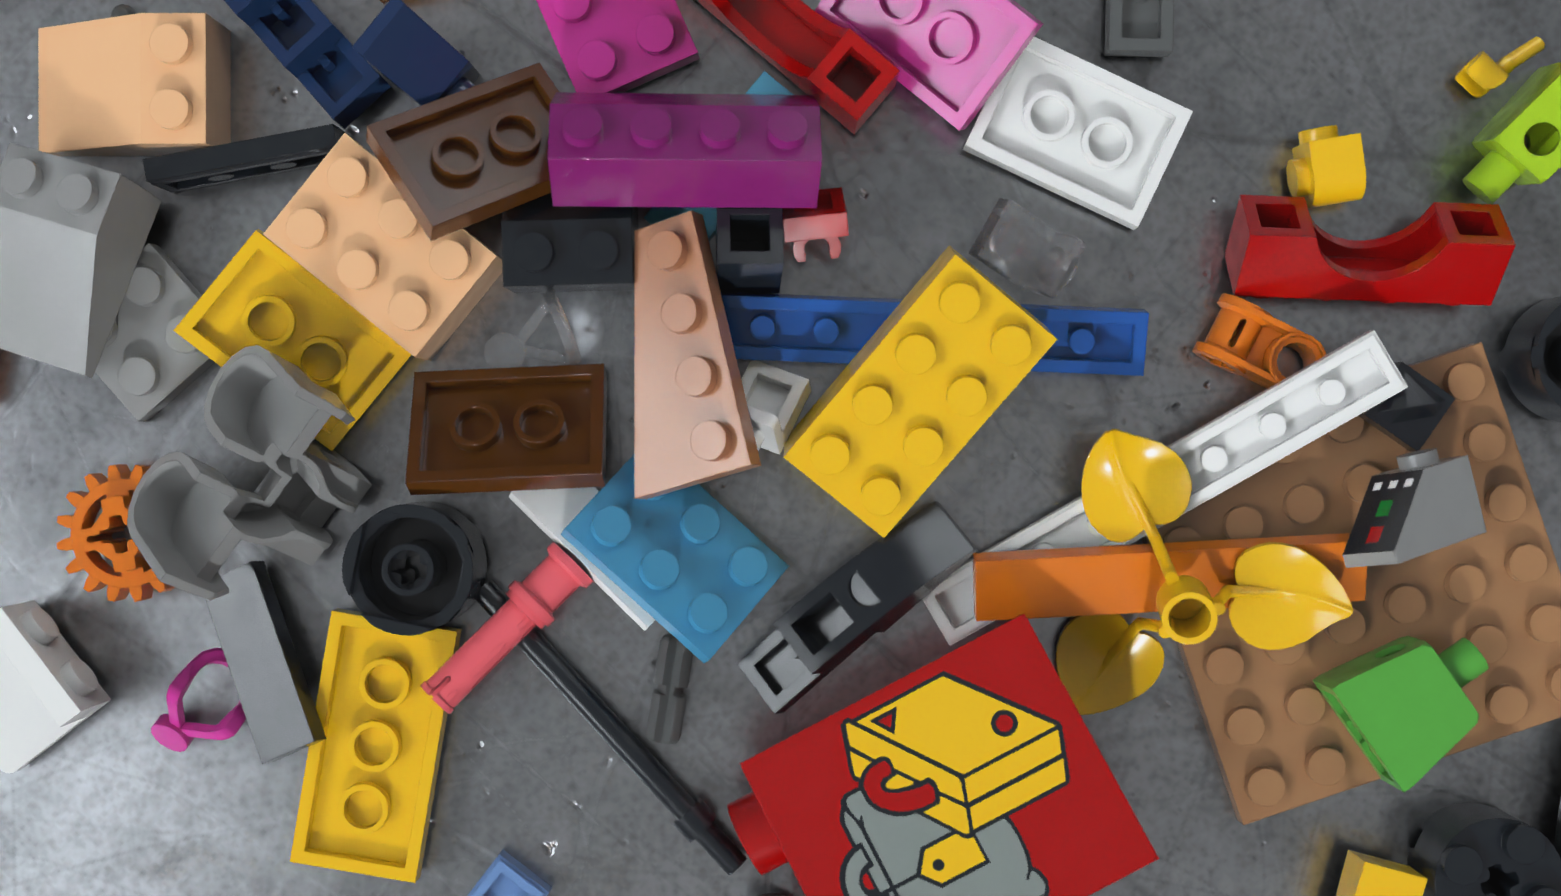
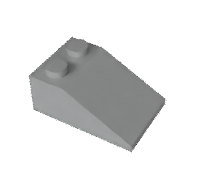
(66, 255)

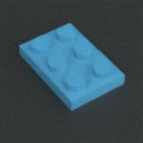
(677, 558)

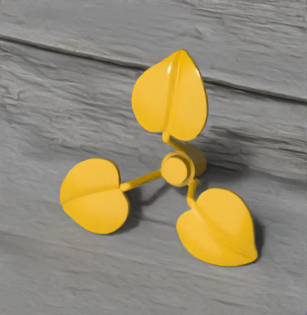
(1277, 602)

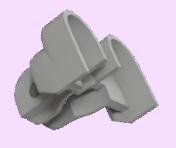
(193, 517)

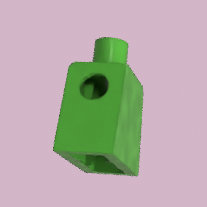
(1405, 704)

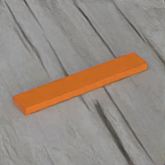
(1125, 576)

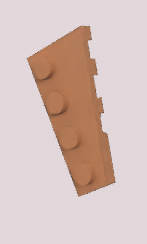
(686, 374)

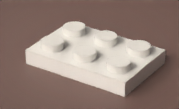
(1079, 132)

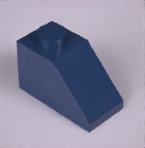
(414, 55)

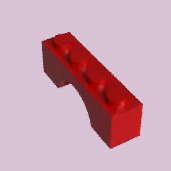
(814, 54)
(1443, 257)

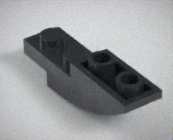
(855, 604)

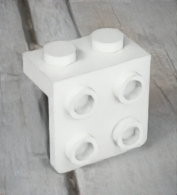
(41, 685)

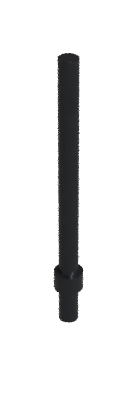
(693, 818)

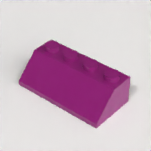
(684, 150)

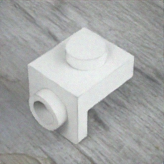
(773, 403)

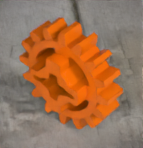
(88, 539)

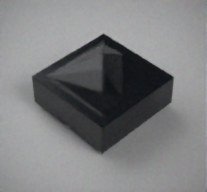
(1413, 412)

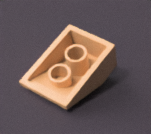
(134, 85)

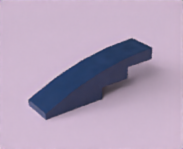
(315, 54)

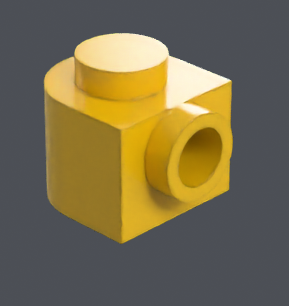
(1327, 167)

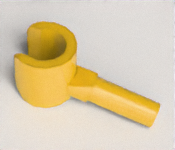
(1484, 73)

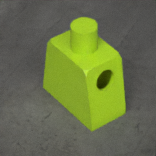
(1530, 113)

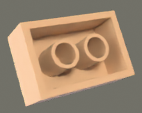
(374, 254)

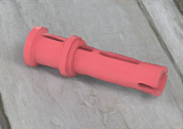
(528, 606)

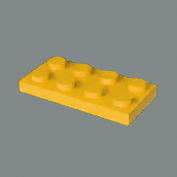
(377, 770)

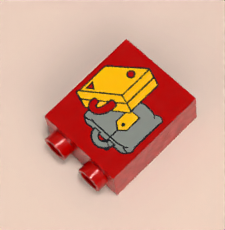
(946, 787)

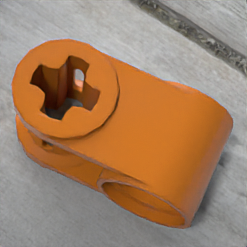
(1249, 341)

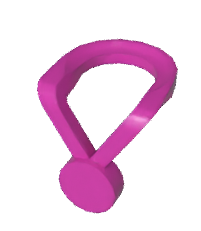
(172, 729)

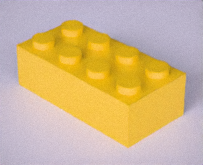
(917, 392)

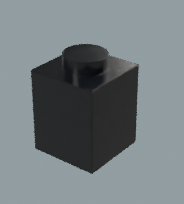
(749, 249)

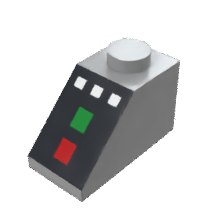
(1415, 510)

